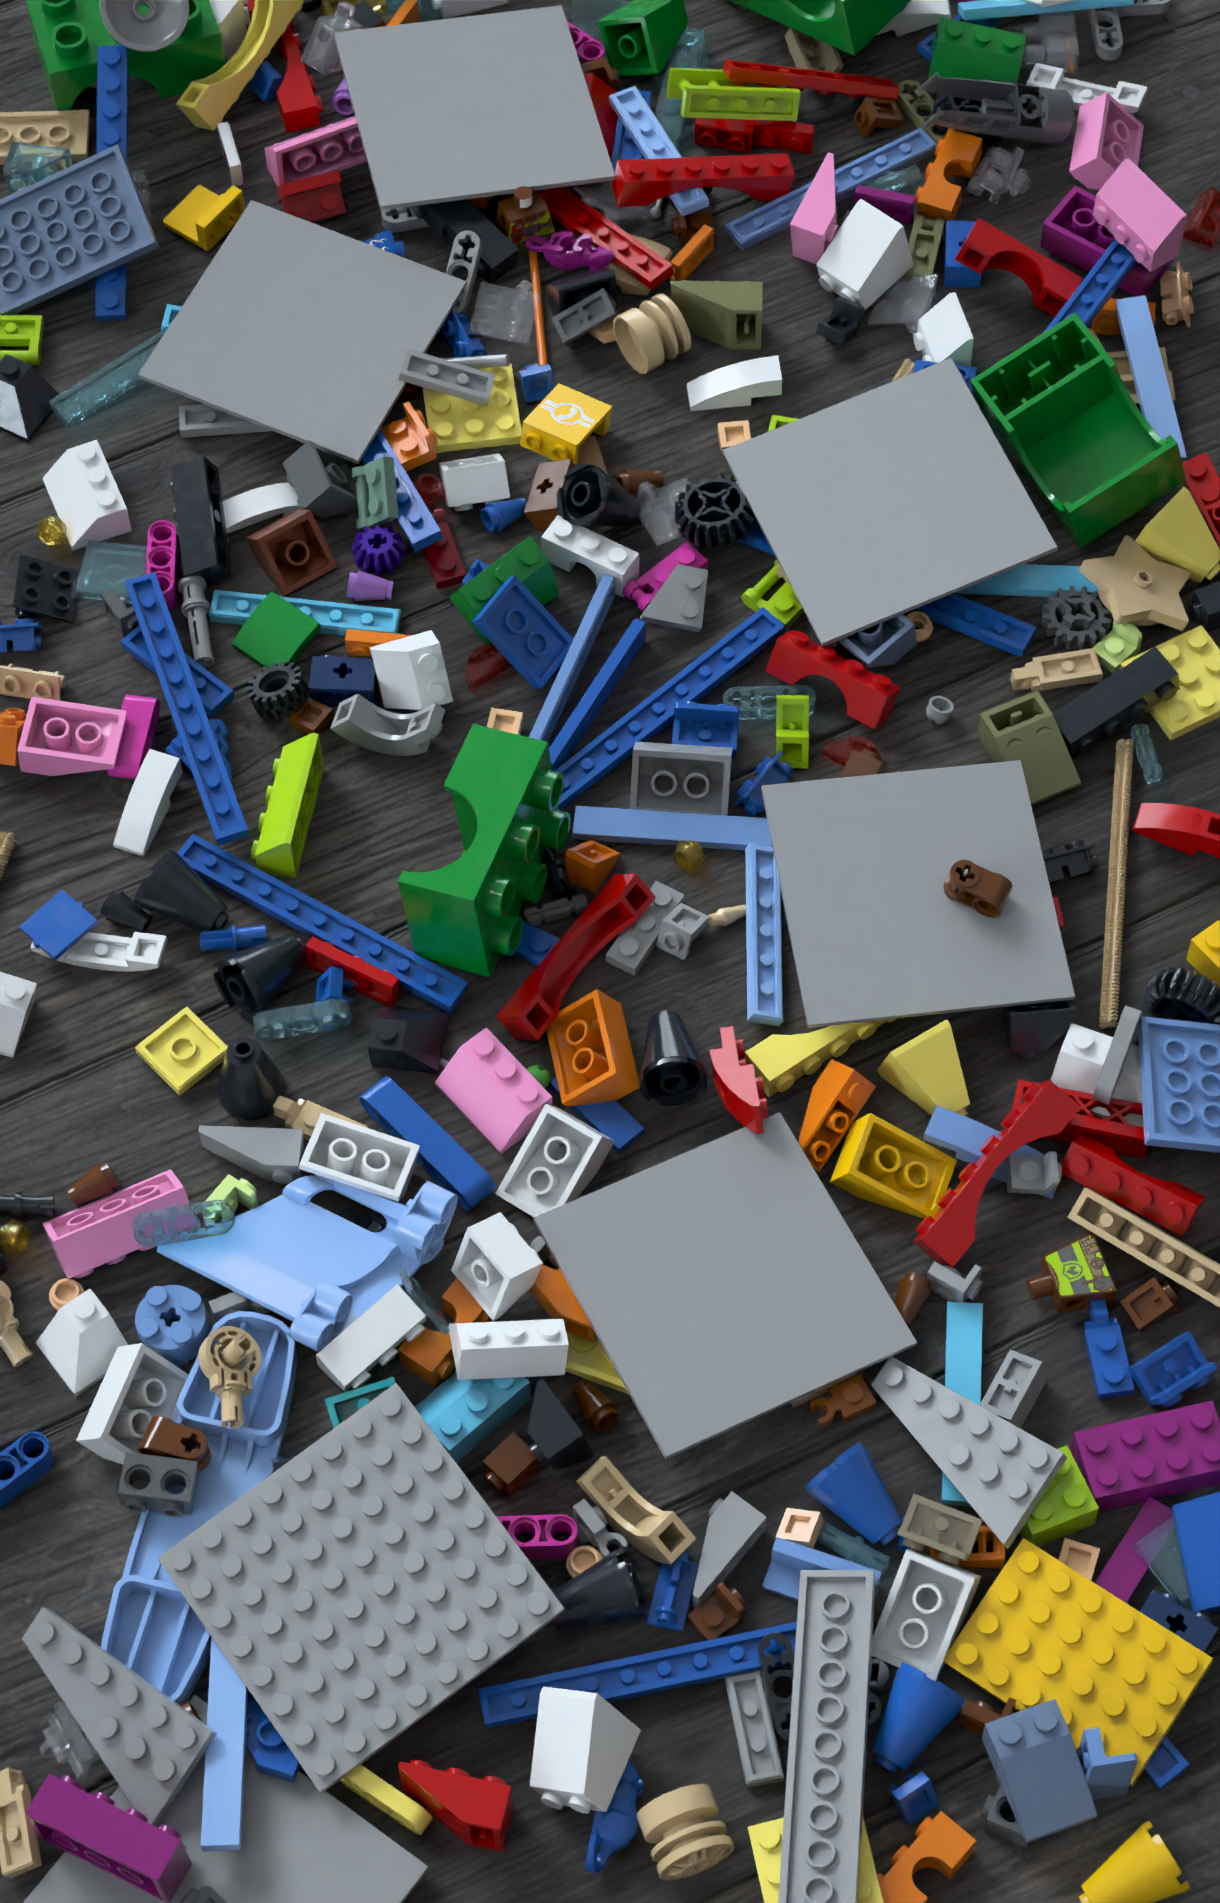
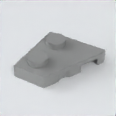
(679, 600)

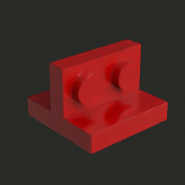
(313, 197)

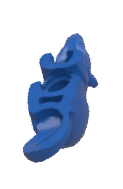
(617, 1825)

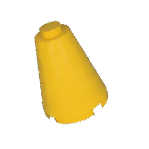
(1135, 1873)

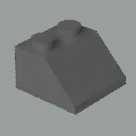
(321, 481)

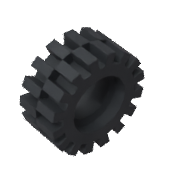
(278, 690)

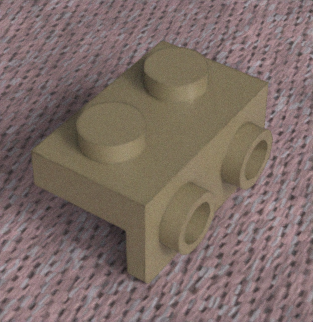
(812, 53)
(940, 1528)

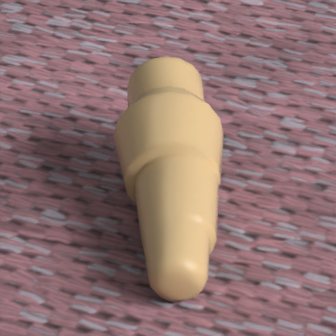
(727, 915)

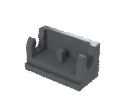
(585, 316)

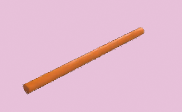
(539, 319)

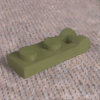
(925, 244)

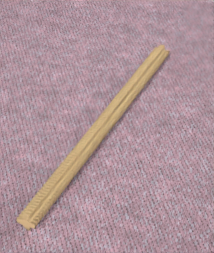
(1116, 882)

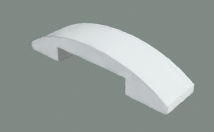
(1125, 93)
(259, 505)
(114, 952)

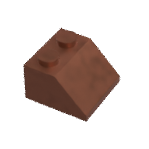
(292, 551)

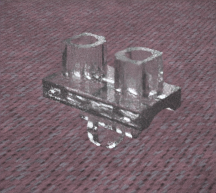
(1008, 178)
(67, 1742)

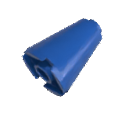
(857, 1495)
(913, 1717)

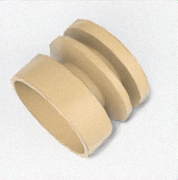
(651, 333)
(685, 1831)

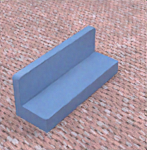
(790, 1558)
(1104, 1775)

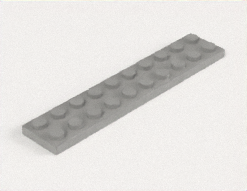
(828, 1738)

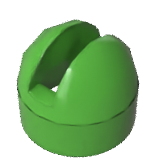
(540, 1074)

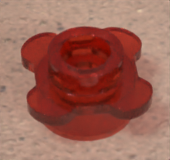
(429, 488)

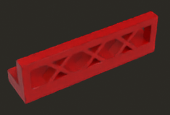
(1118, 1135)

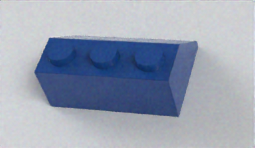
(1199, 1543)

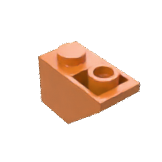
(11, 729)

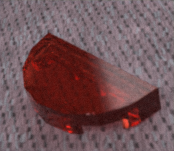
(484, 664)
(841, 749)

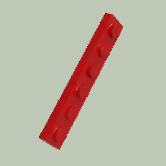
(799, 78)
(629, 252)

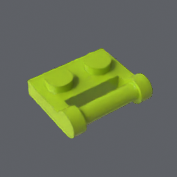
(22, 332)
(781, 605)

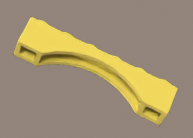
(210, 98)
(788, 1057)

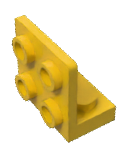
(205, 215)

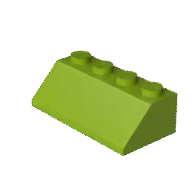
(289, 807)

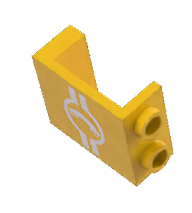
(564, 423)

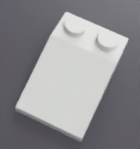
(554, 1162)
(923, 1612)

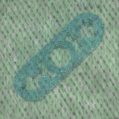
(758, 693)
(302, 1019)
(171, 1214)

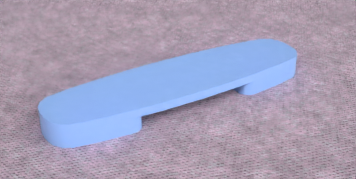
(148, 1617)

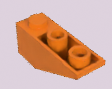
(831, 1110)
(560, 1303)

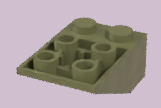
(722, 311)
(1029, 733)

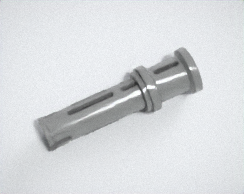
(195, 609)

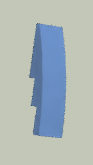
(967, 1137)

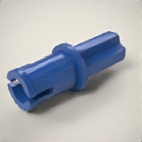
(232, 938)

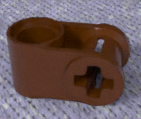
(980, 890)
(173, 1440)

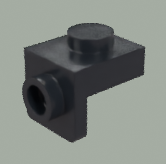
(842, 322)

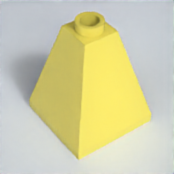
(1182, 538)
(929, 1071)

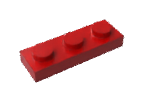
(366, 978)

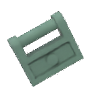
(376, 493)

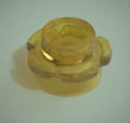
(52, 531)
(688, 855)
(14, 1236)

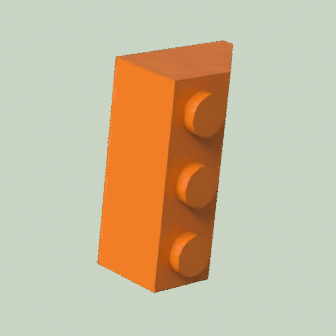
(592, 1051)

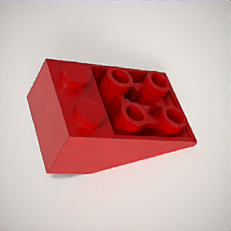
(468, 1806)

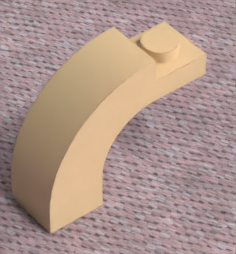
(645, 1527)

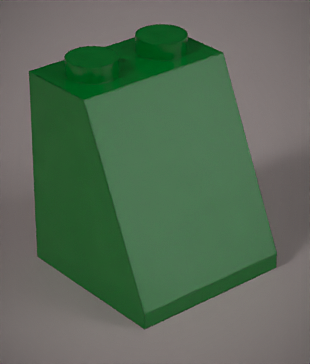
(642, 35)

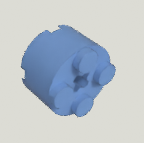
(172, 1323)

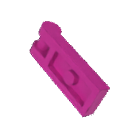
(658, 574)

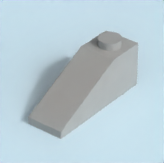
(263, 1151)
(729, 1535)

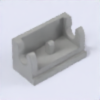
(1015, 1388)

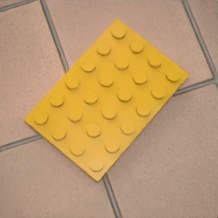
(1066, 1639)

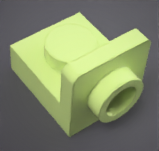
(1118, 646)
(232, 1192)

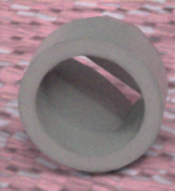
(935, 705)
(883, 1675)

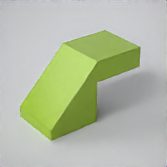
(793, 729)

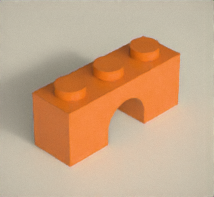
(955, 155)
(431, 1352)
(939, 1846)

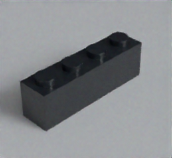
(453, 217)
(200, 520)
(1116, 702)

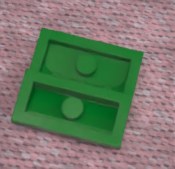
(275, 632)

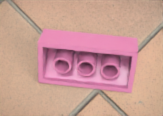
(316, 152)
(103, 1228)

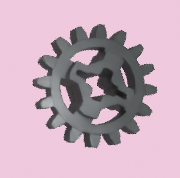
(1075, 618)

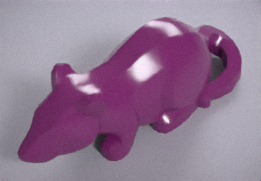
(570, 253)

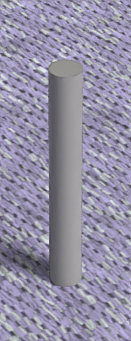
(483, 361)

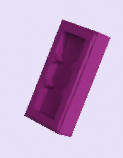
(893, 204)

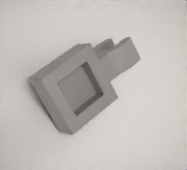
(233, 1303)
(592, 1524)

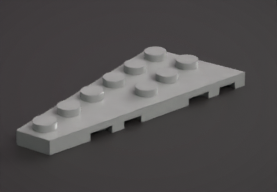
(984, 1456)
(131, 1724)

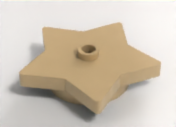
(1138, 586)

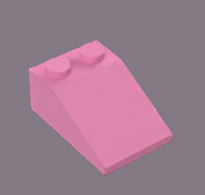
(816, 217)
(69, 737)

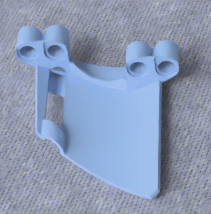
(315, 1262)

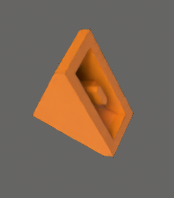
(589, 864)

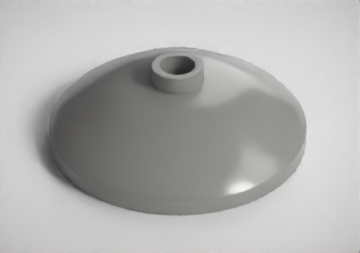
(145, 32)

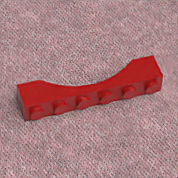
(296, 99)
(648, 180)
(541, 995)
(952, 1227)

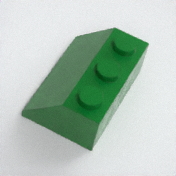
(976, 52)
(523, 561)

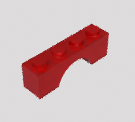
(992, 249)
(867, 694)
(1158, 1200)

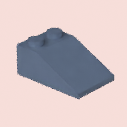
(1039, 1770)

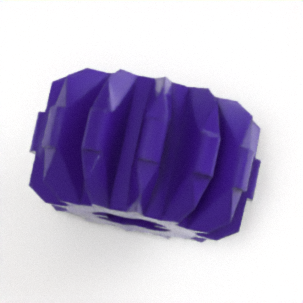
(378, 550)

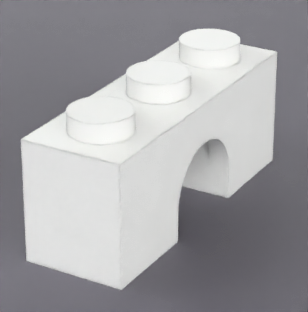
(568, 544)

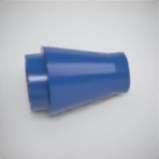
(501, 514)

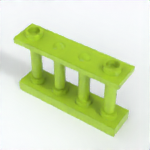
(712, 95)

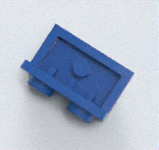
(706, 725)
(1172, 1370)

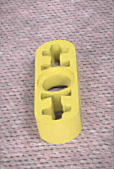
(388, 1799)

